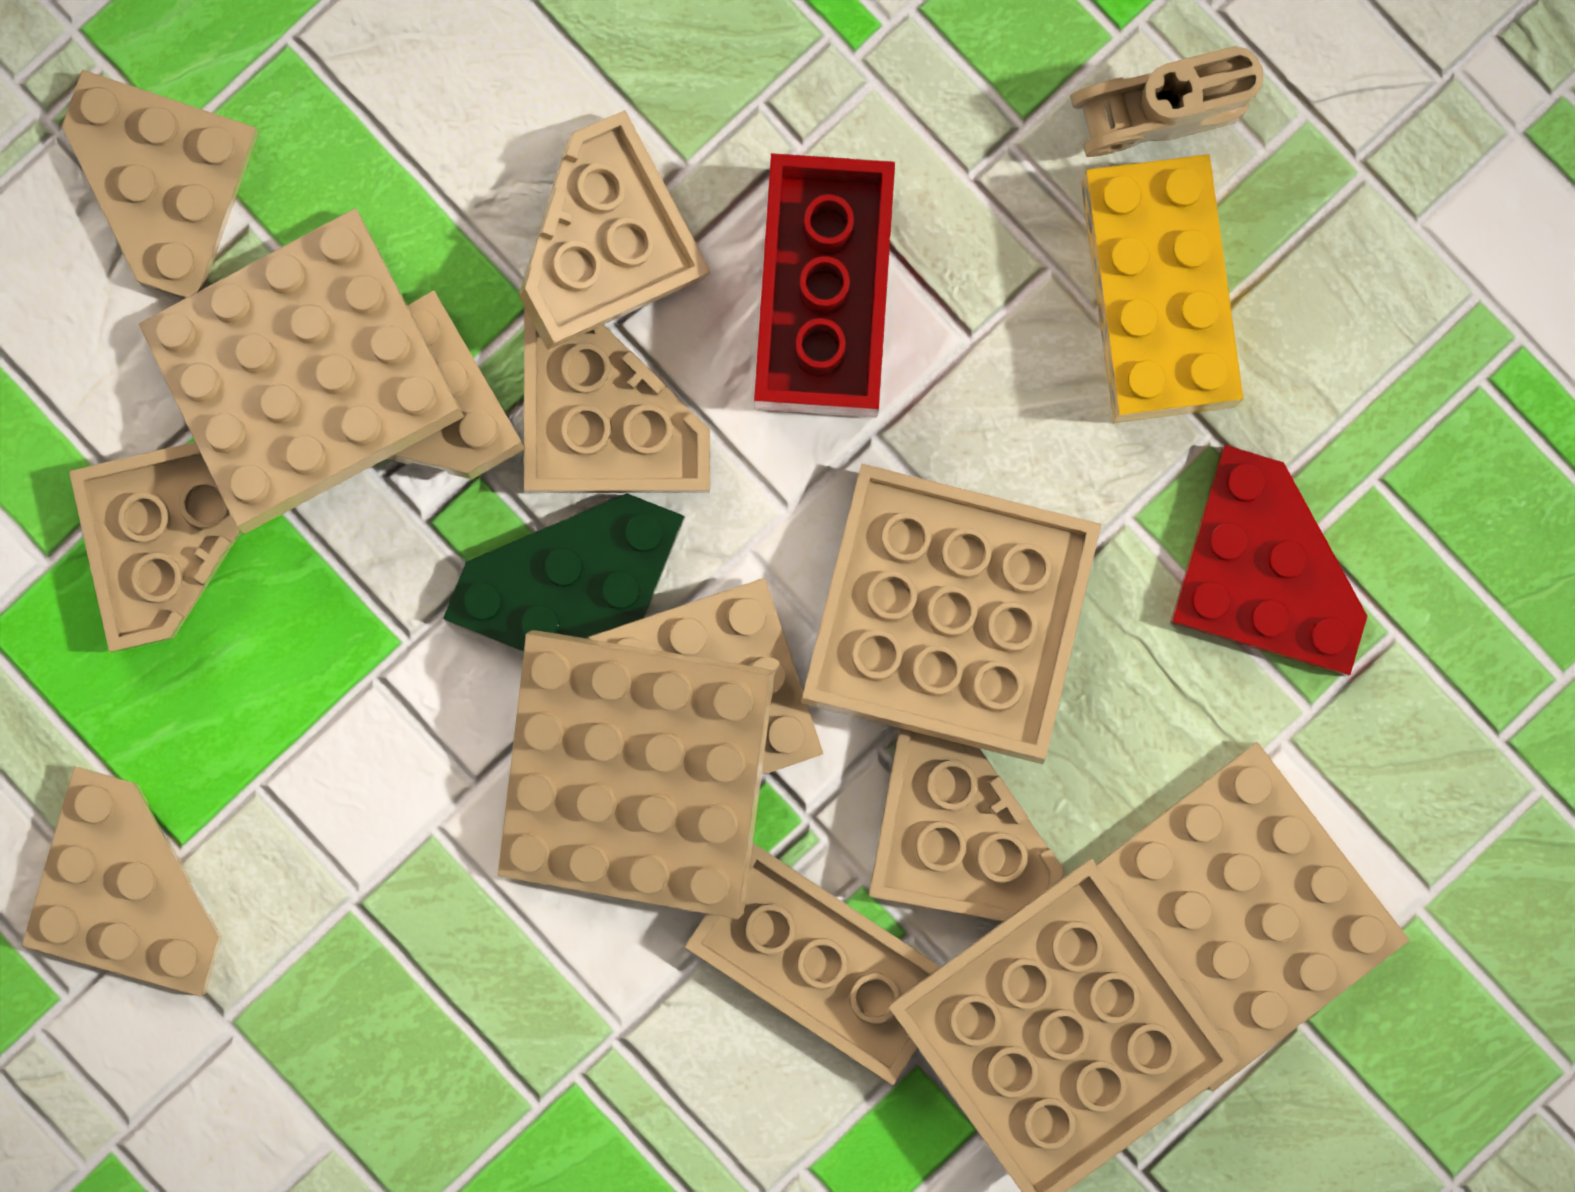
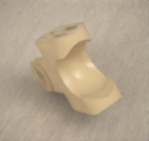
(1207, 89)

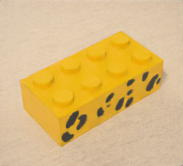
(1161, 288)

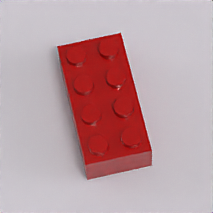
(824, 285)

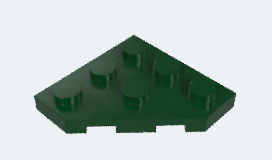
(570, 575)

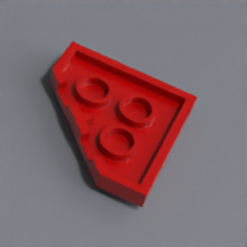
(1267, 571)

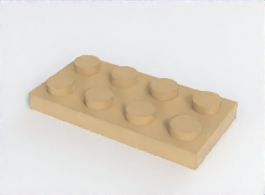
(817, 963)

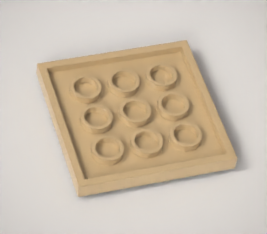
(300, 371)
(951, 614)
(635, 773)
(1252, 904)
(1064, 1034)

